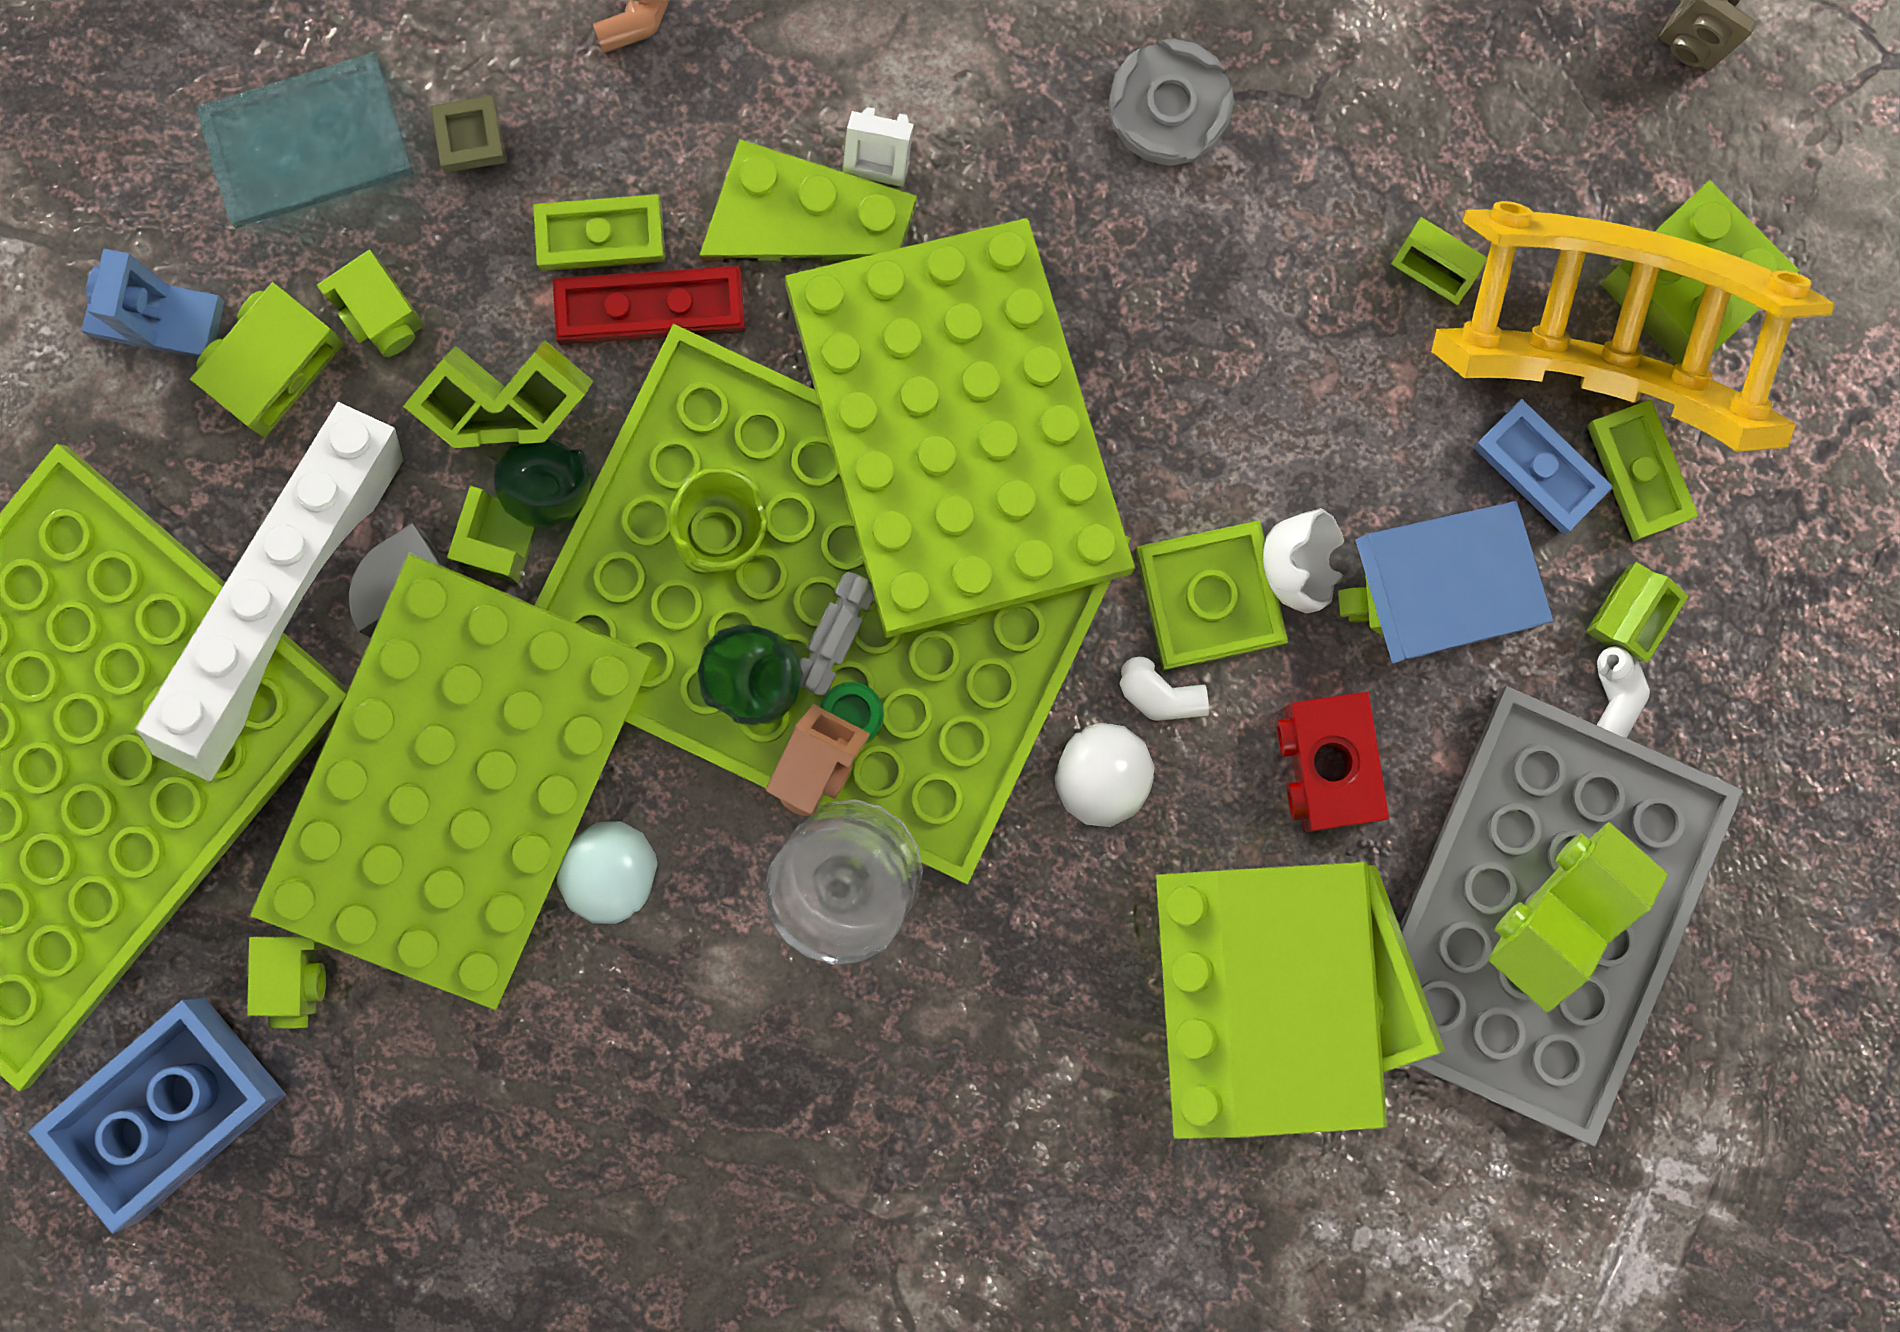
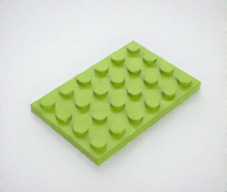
(958, 427)
(451, 783)

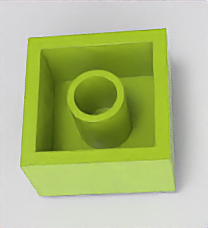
(1715, 223)

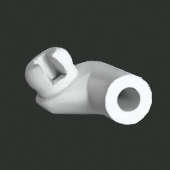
(1624, 688)
(1156, 697)

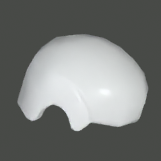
(1298, 560)
(1104, 774)

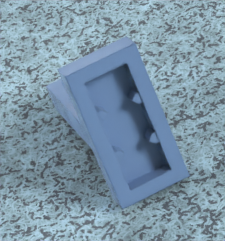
(143, 311)

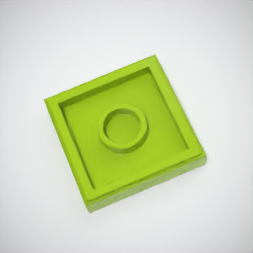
(1210, 596)

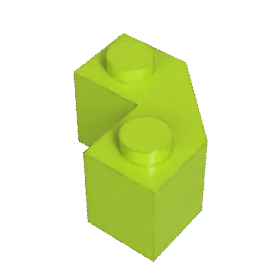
(475, 409)
(1567, 924)

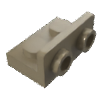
(1706, 31)

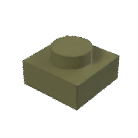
(468, 134)

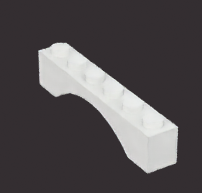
(221, 668)

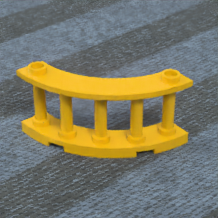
(1618, 367)

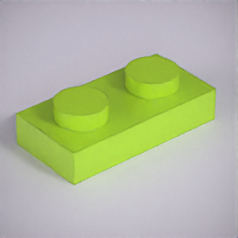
(599, 232)
(1642, 470)

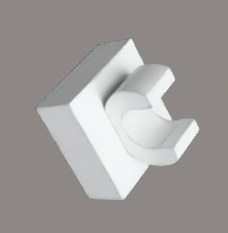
(878, 147)

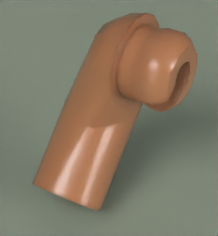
(637, 23)

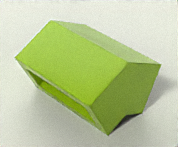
(1446, 251)
(1638, 611)

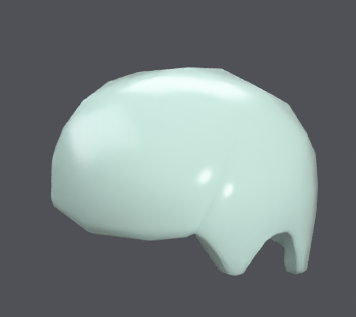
(607, 872)

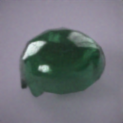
(542, 483)
(749, 674)

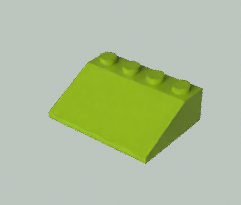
(1271, 1001)

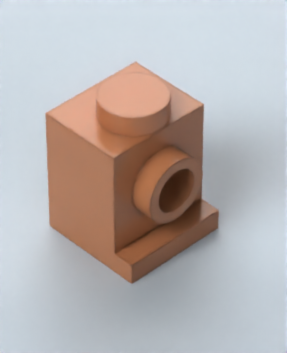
(816, 761)

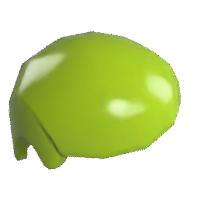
(717, 519)

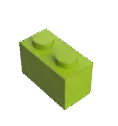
(266, 359)

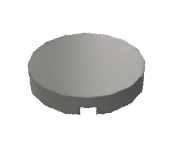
(1171, 102)

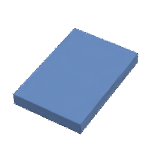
(1453, 581)

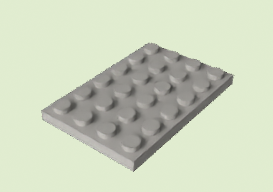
(1521, 801)

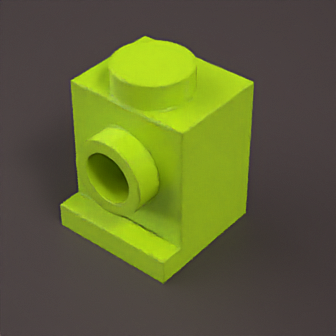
(373, 304)
(285, 979)

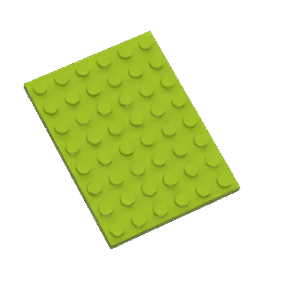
(954, 695)
(91, 822)

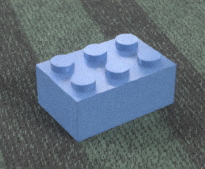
(157, 1113)

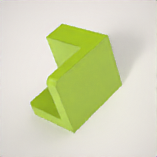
(490, 538)

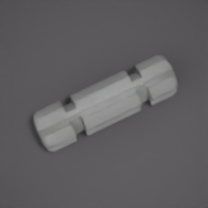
(835, 633)

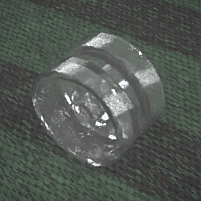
(844, 882)

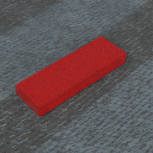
(648, 304)

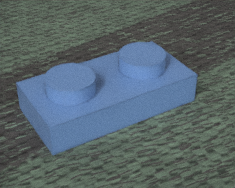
(1543, 467)

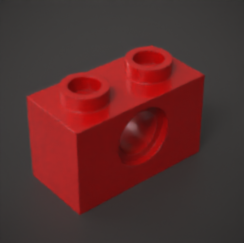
(1348, 727)

